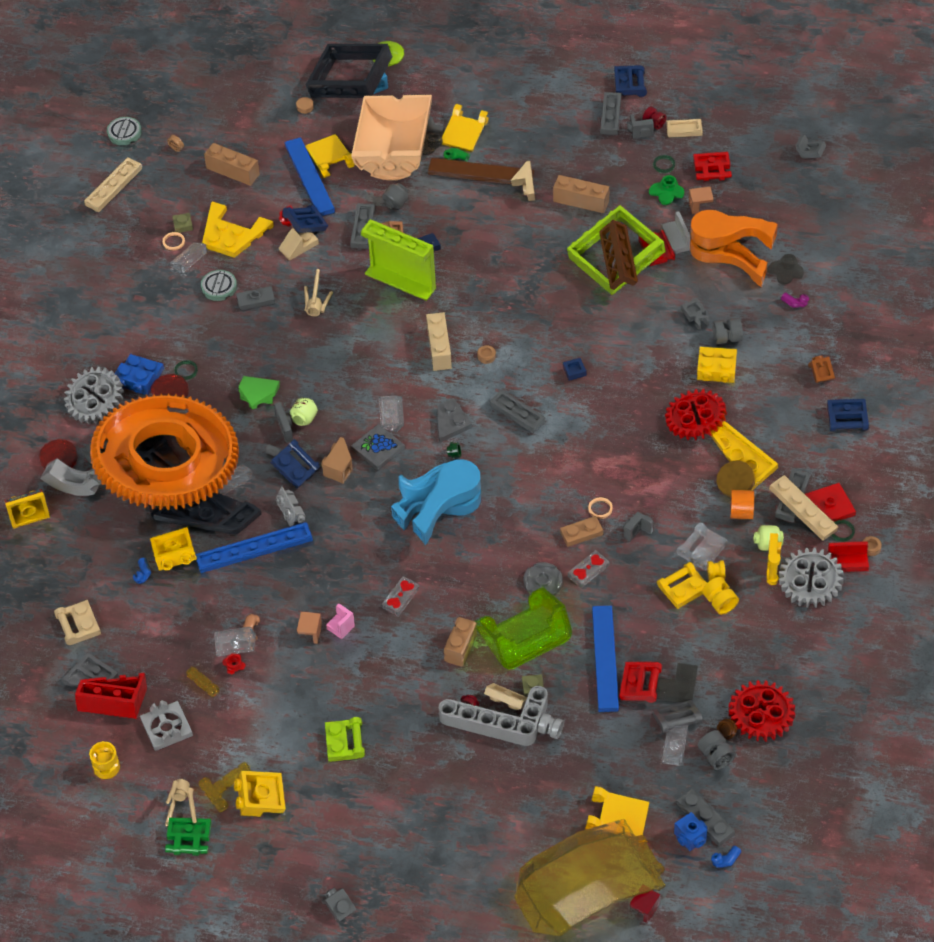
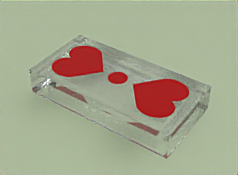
(588, 568)
(400, 596)

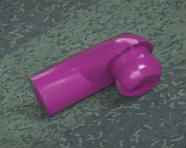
(802, 301)

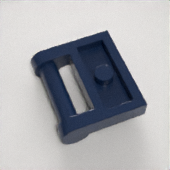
(624, 80)
(305, 219)
(847, 410)
(291, 468)

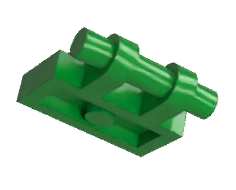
(185, 830)

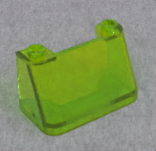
(529, 632)

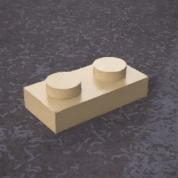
(499, 693)

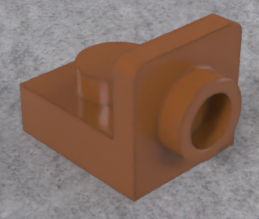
(821, 369)

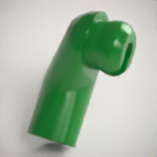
(455, 153)

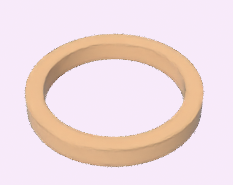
(174, 234)
(604, 500)

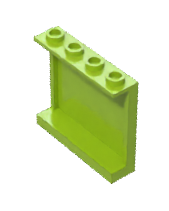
(400, 260)

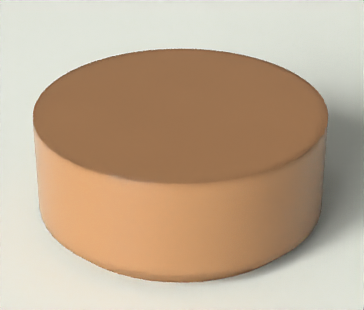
(304, 105)
(175, 143)
(486, 354)
(874, 545)

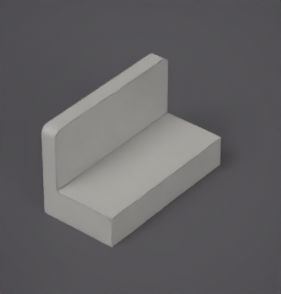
(677, 234)

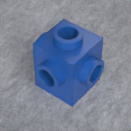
(690, 832)

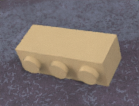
(439, 341)

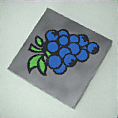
(378, 447)

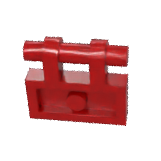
(712, 161)

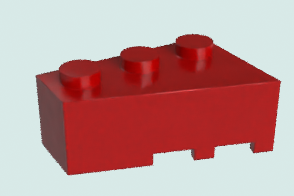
(112, 696)

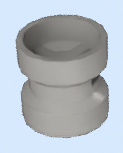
(550, 726)

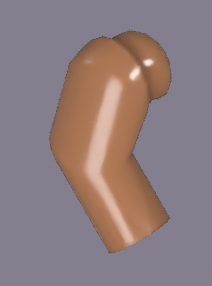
(251, 621)

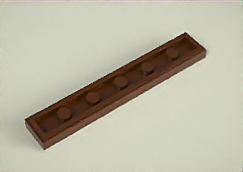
(472, 171)

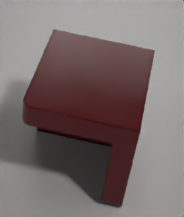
(646, 904)

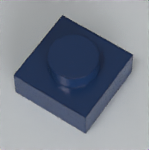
(431, 239)
(574, 369)

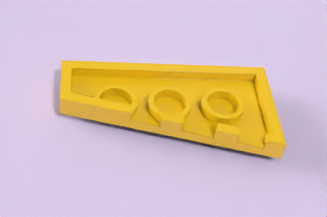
(739, 448)

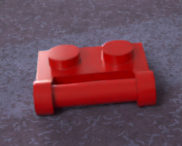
(634, 679)

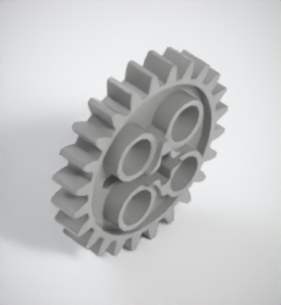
(104, 382)
(830, 578)

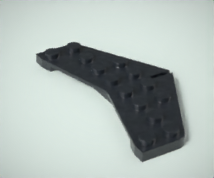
(214, 514)

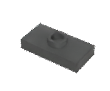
(255, 298)
(284, 422)

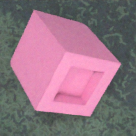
(342, 622)

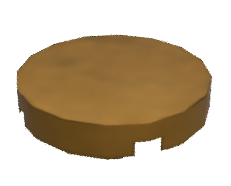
(735, 476)

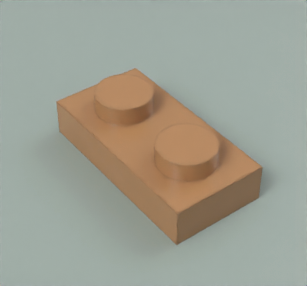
(581, 531)

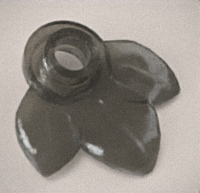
(431, 142)
(786, 269)

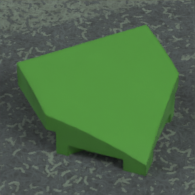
(258, 390)

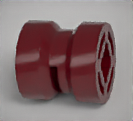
(658, 117)

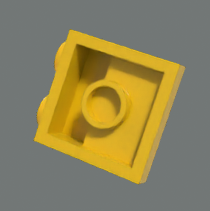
(716, 364)
(173, 549)
(259, 793)

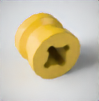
(715, 569)

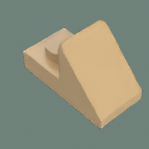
(524, 178)
(296, 243)

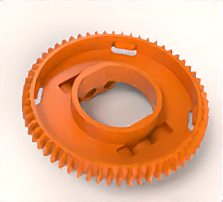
(200, 432)

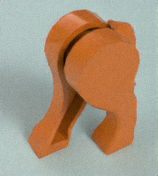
(715, 237)

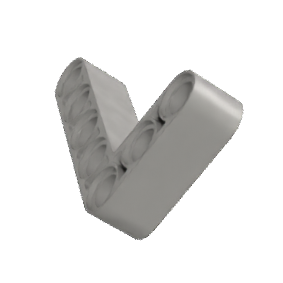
(497, 719)

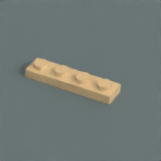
(113, 184)
(803, 508)

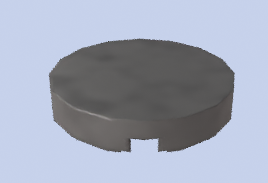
(545, 576)

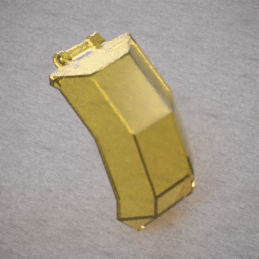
(585, 877)

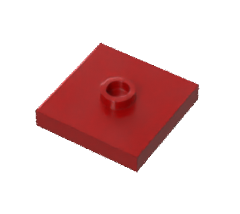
(833, 502)

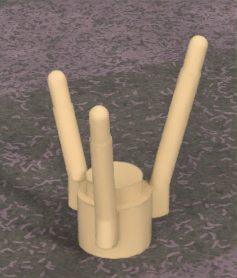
(314, 305)
(178, 792)

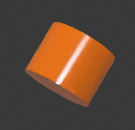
(742, 504)

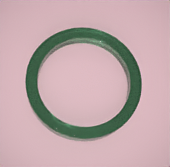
(663, 157)
(186, 362)
(847, 538)

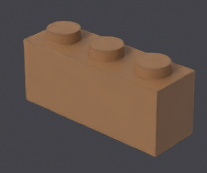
(232, 164)
(581, 194)

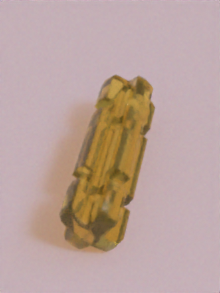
(202, 681)
(229, 778)
(213, 794)

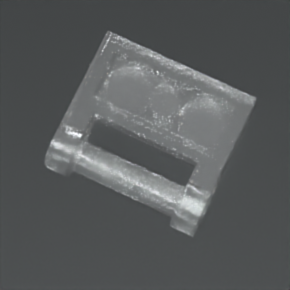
(707, 549)

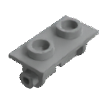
(286, 501)

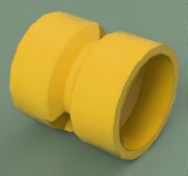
(720, 595)
(104, 760)

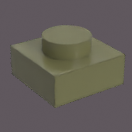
(182, 223)
(531, 681)

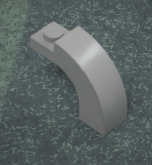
(70, 480)

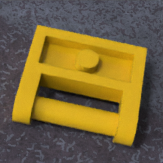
(773, 559)
(684, 591)

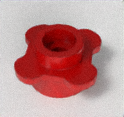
(231, 659)

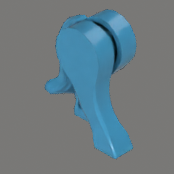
(445, 489)

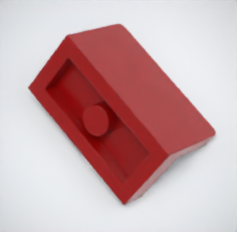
(850, 555)

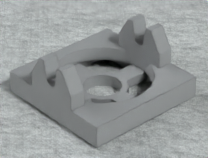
(171, 736)

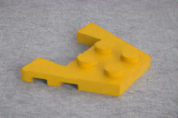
(229, 237)

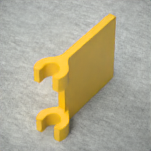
(464, 131)
(327, 152)
(617, 808)

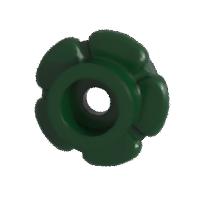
(454, 450)

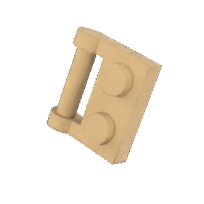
(83, 619)

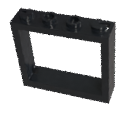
(322, 88)

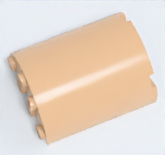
(391, 135)

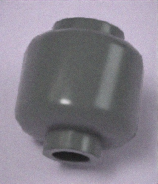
(395, 196)

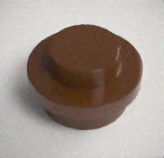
(727, 728)

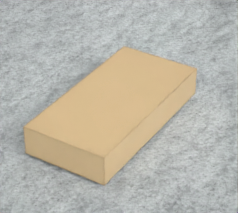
(684, 128)

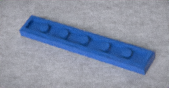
(309, 176)
(253, 547)
(605, 659)

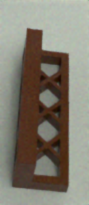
(621, 252)

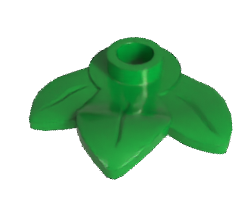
(667, 190)

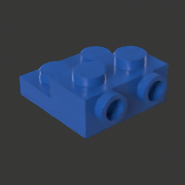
(139, 374)

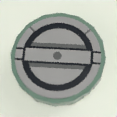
(124, 130)
(218, 285)

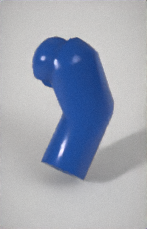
(144, 572)
(726, 860)

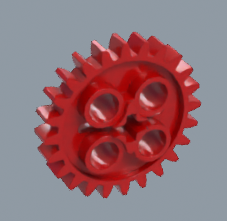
(682, 420)
(762, 710)

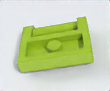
(337, 739)

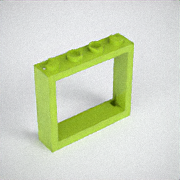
(589, 238)

